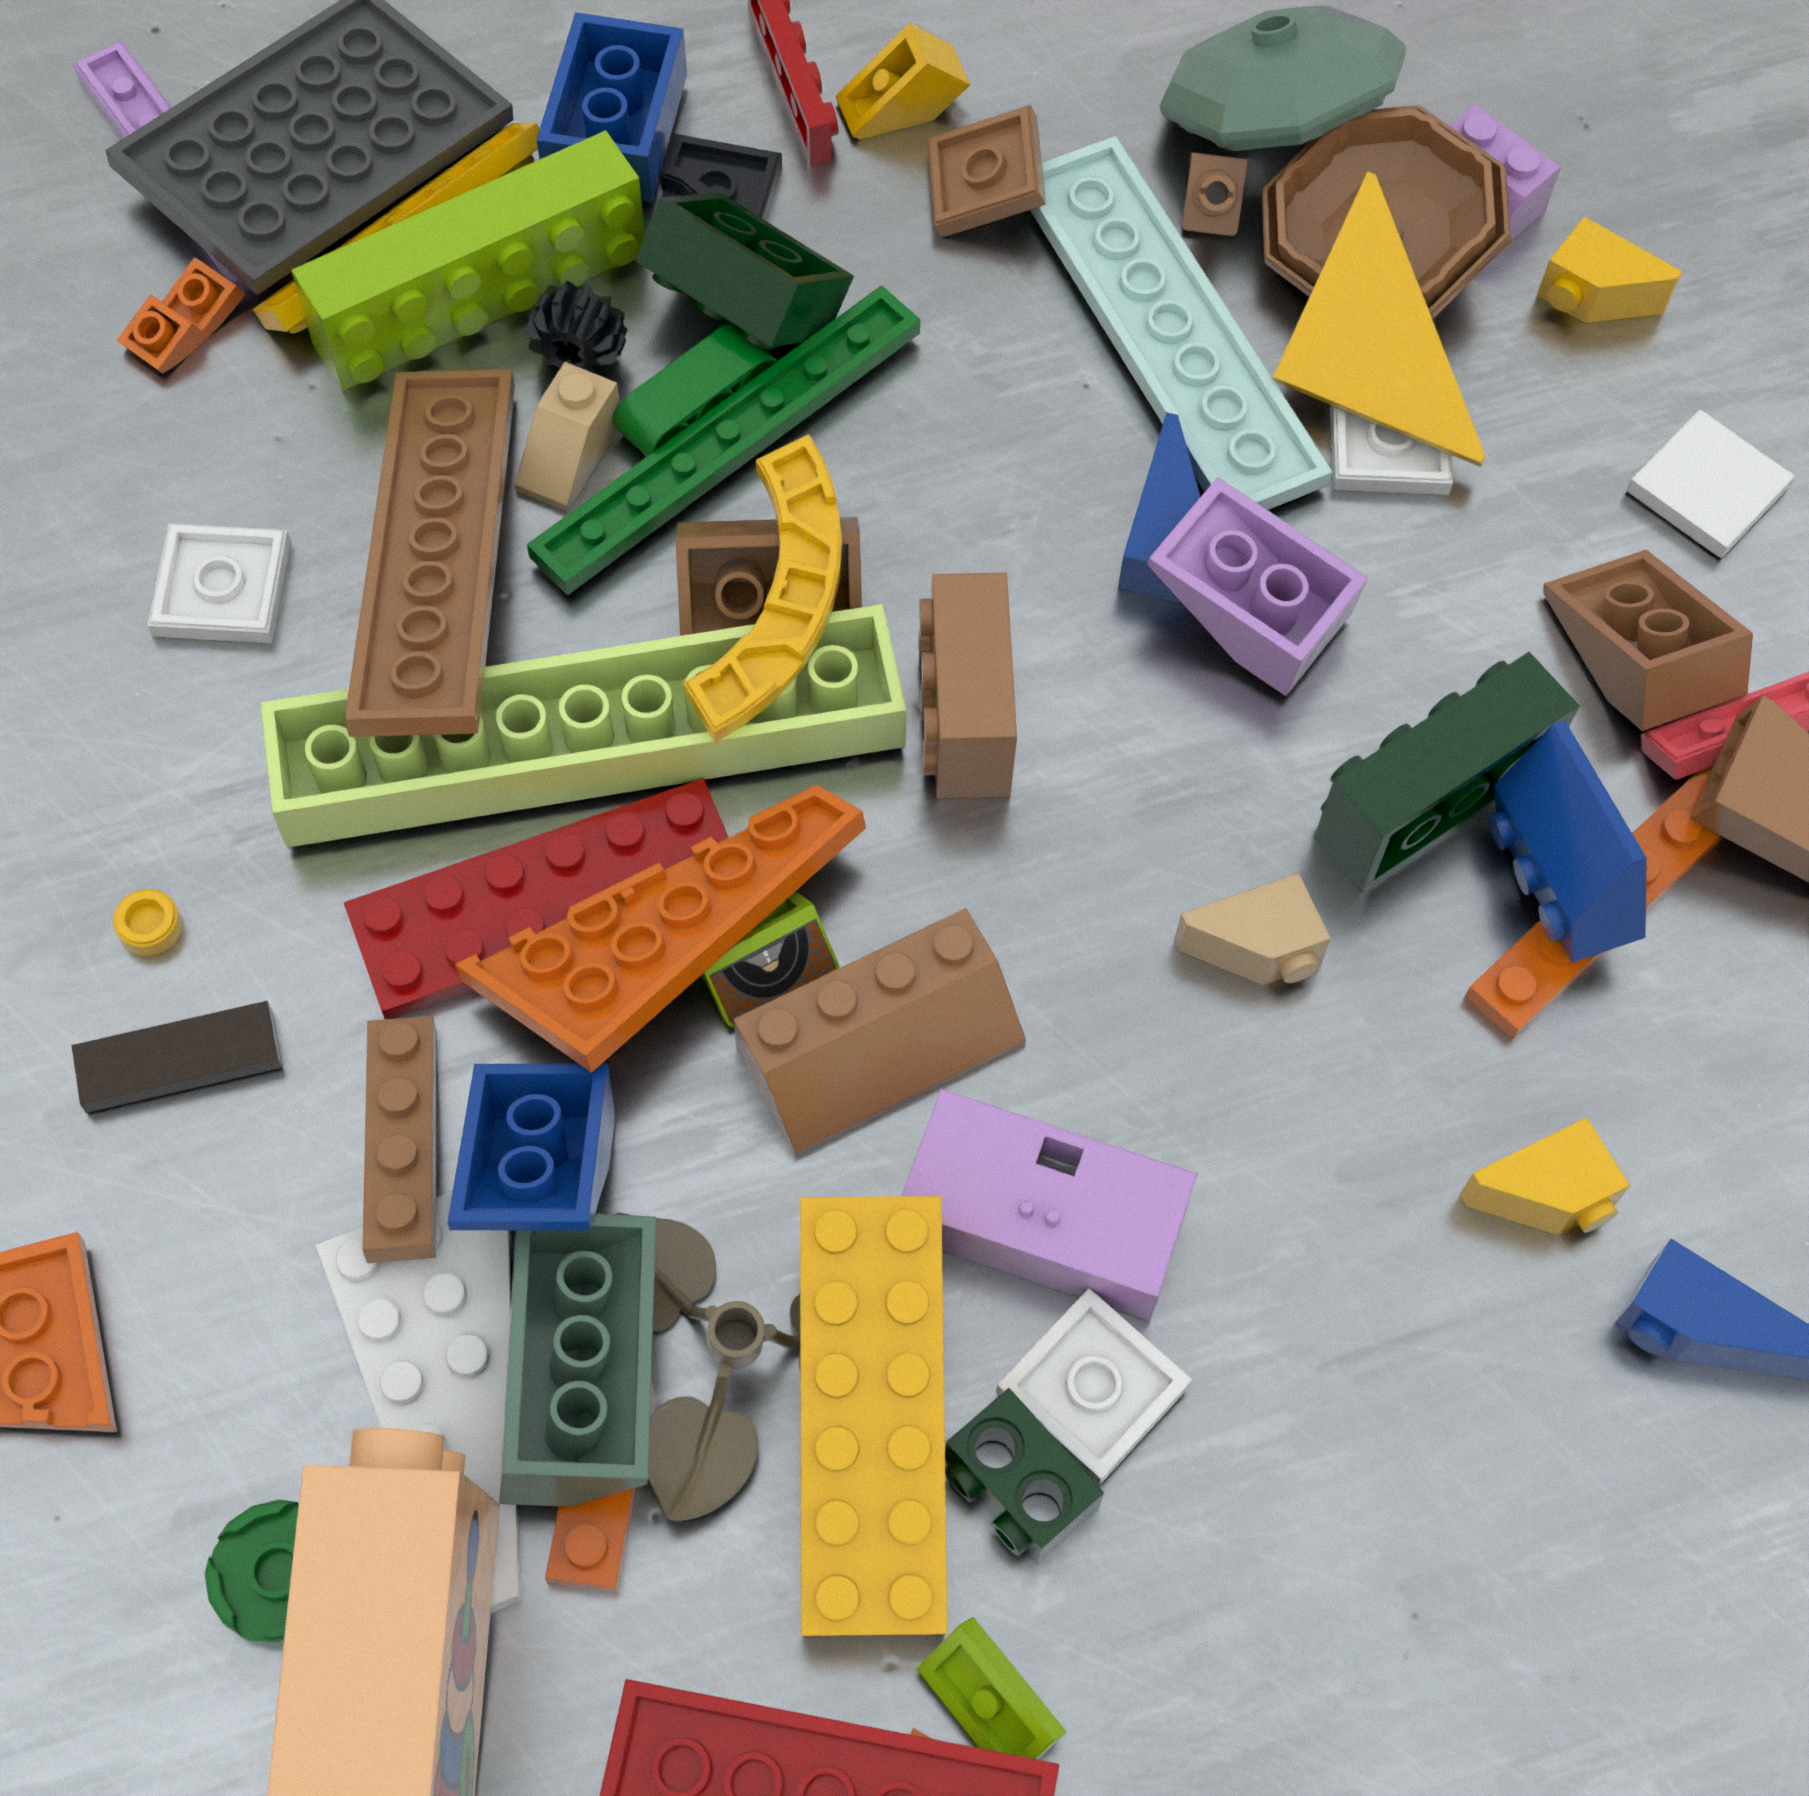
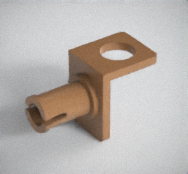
(1214, 194)

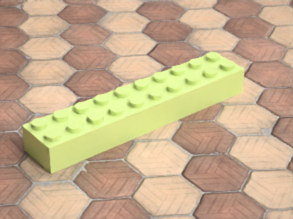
(578, 733)

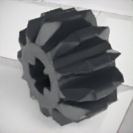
(576, 328)

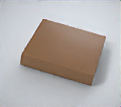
(986, 171)

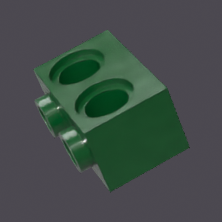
(1037, 1466)

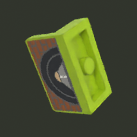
(771, 960)

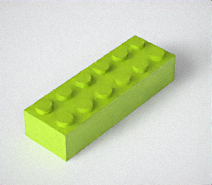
(471, 260)

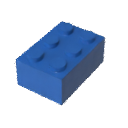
(619, 81)

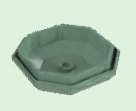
(1283, 78)

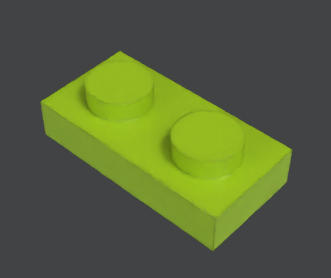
(989, 1694)

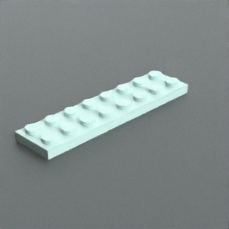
(1174, 327)

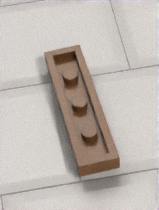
(400, 1140)

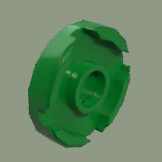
(253, 1570)

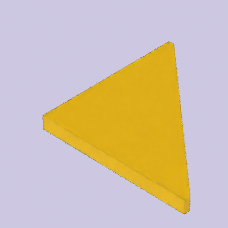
(1372, 340)

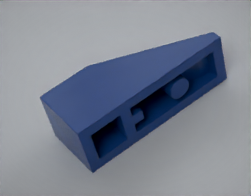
(1164, 502)
(1712, 1319)

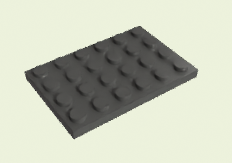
(309, 138)

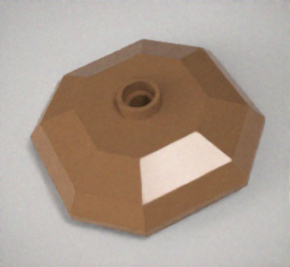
(1437, 185)

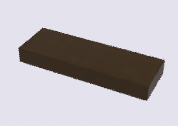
(176, 1056)

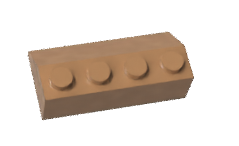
(879, 1032)

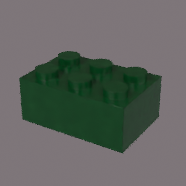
(742, 269)

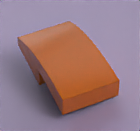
(184, 319)

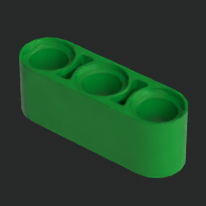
(689, 388)

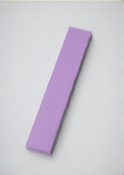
(127, 98)

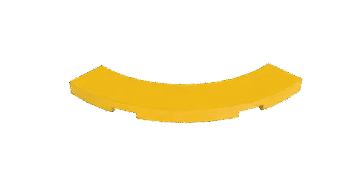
(797, 602)

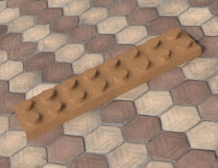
(432, 556)

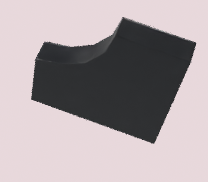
(725, 168)

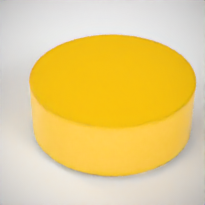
(147, 922)

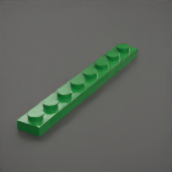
(722, 440)

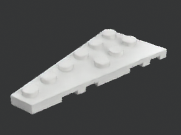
(437, 1352)

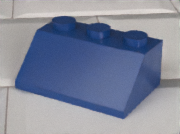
(1571, 847)

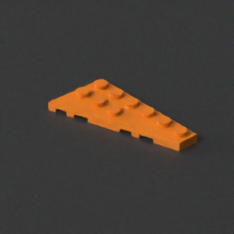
(653, 934)
(51, 1340)

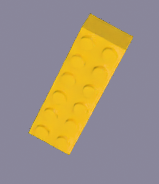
(872, 1416)

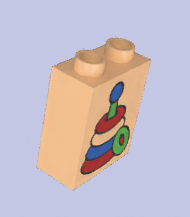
(386, 1624)

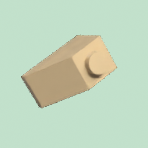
(567, 436)
(1258, 933)

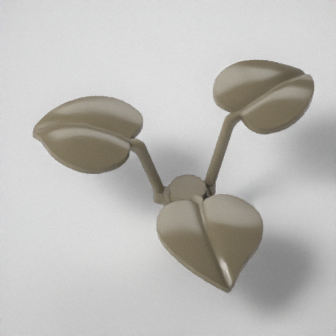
(698, 1450)

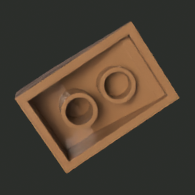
(1652, 639)

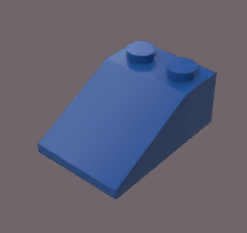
(533, 1148)

